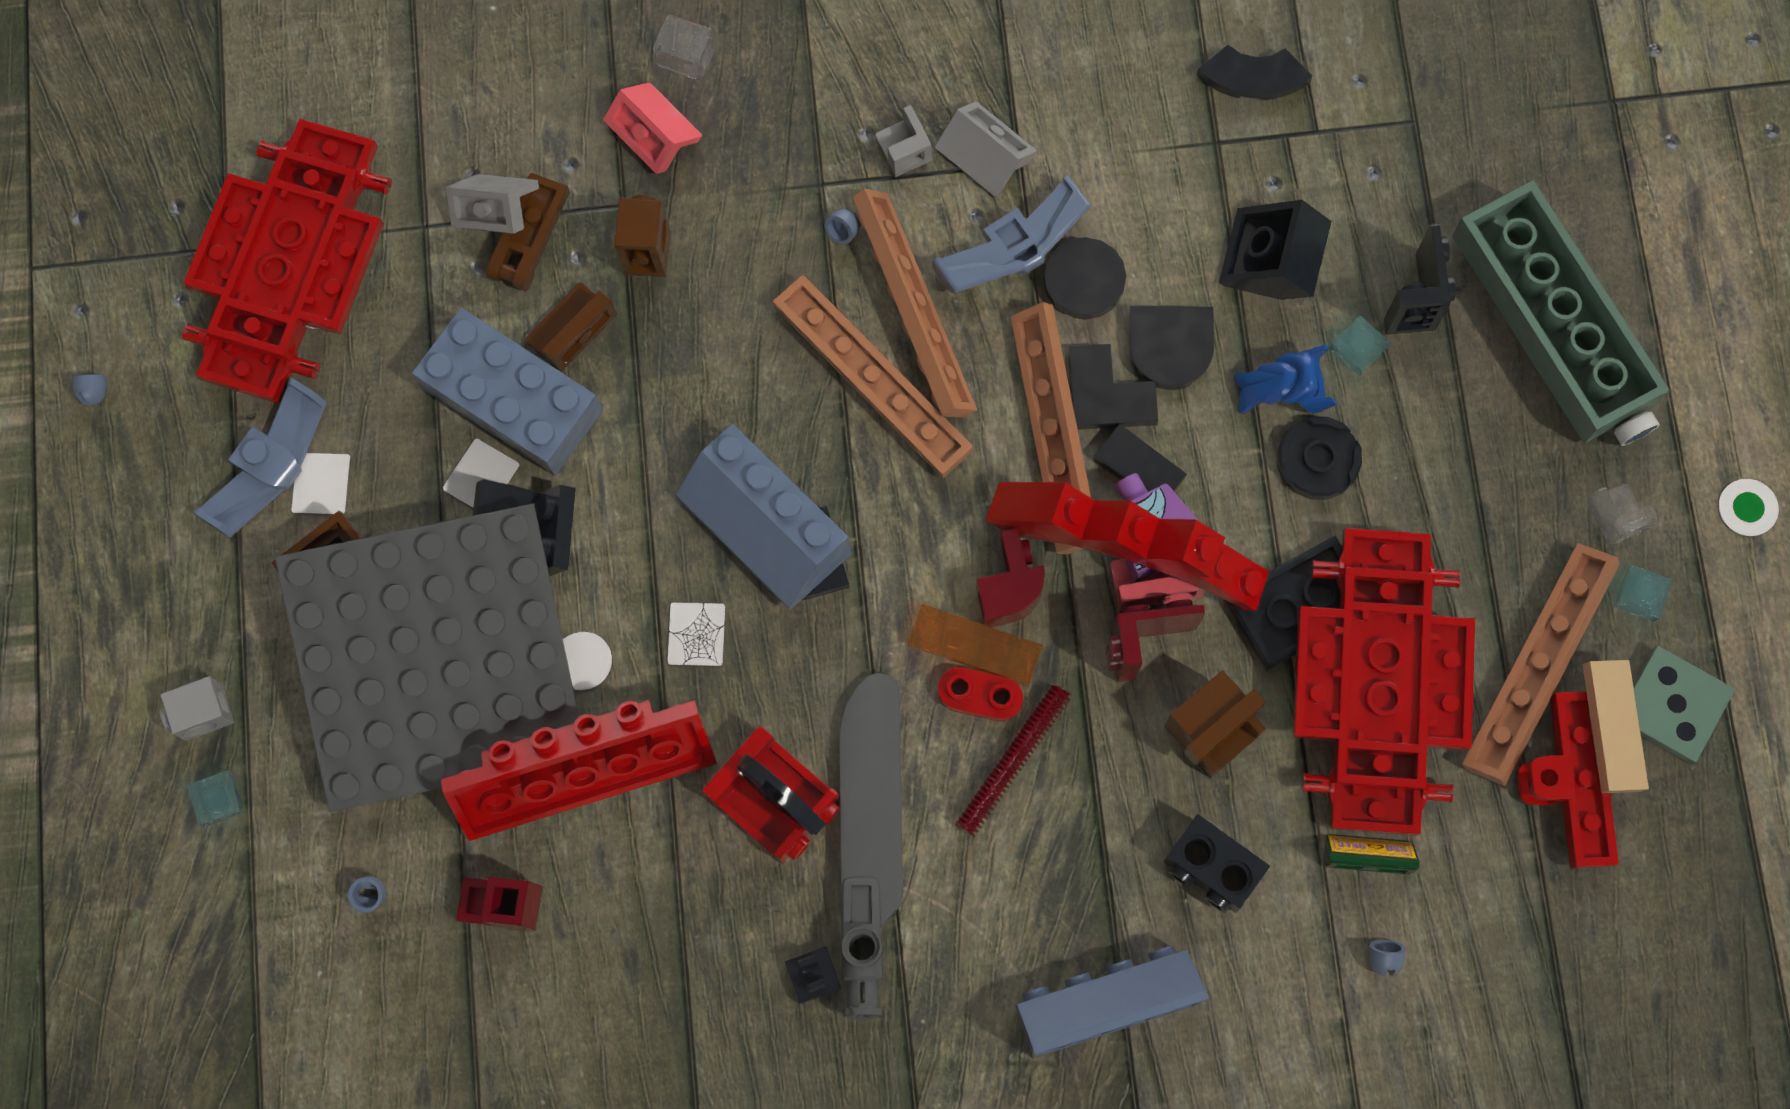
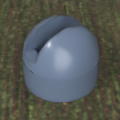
(837, 221)
(89, 388)
(363, 902)
(1386, 956)

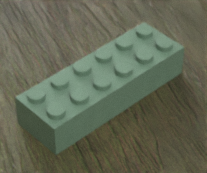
(1559, 312)

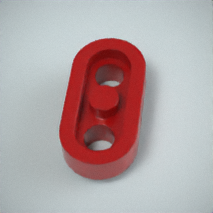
(979, 699)

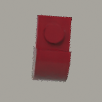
(1017, 592)
(500, 903)

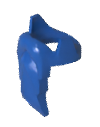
(1289, 380)

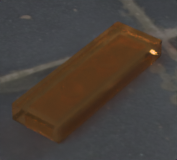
(975, 645)

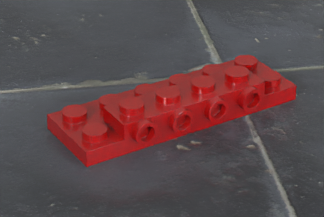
(577, 765)

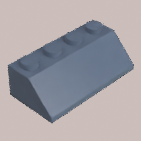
(763, 517)
(1110, 1002)

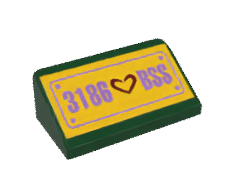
(1370, 854)

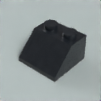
(1276, 250)

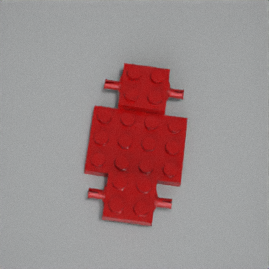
(284, 258)
(1383, 681)

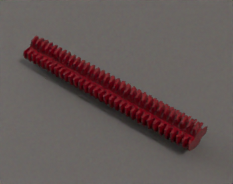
(1012, 760)

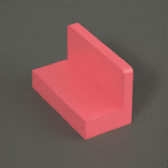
(650, 125)
(1152, 590)

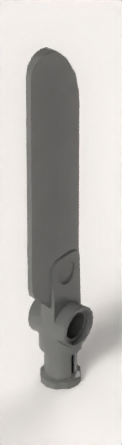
(869, 832)

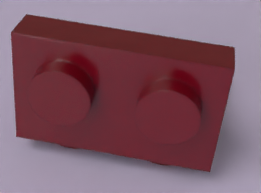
(1140, 621)

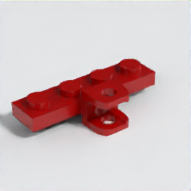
(1574, 782)

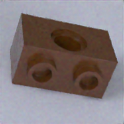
(642, 236)

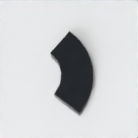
(1254, 76)

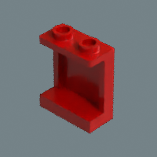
(755, 814)

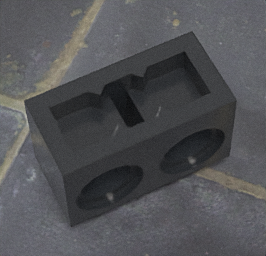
(1221, 855)

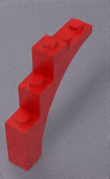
(1129, 532)

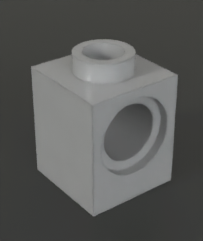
(195, 709)

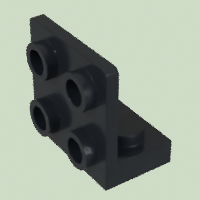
(1423, 304)
(553, 512)

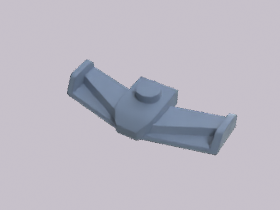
(1015, 242)
(266, 462)

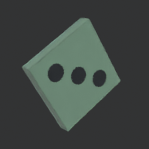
(1678, 704)

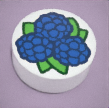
(1636, 428)

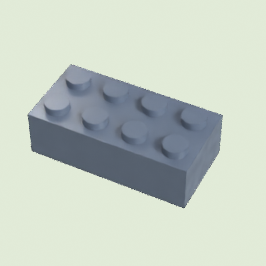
(508, 391)

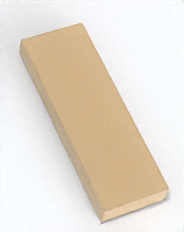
(1615, 726)

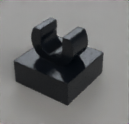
(813, 975)

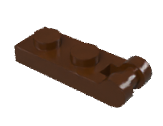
(539, 215)

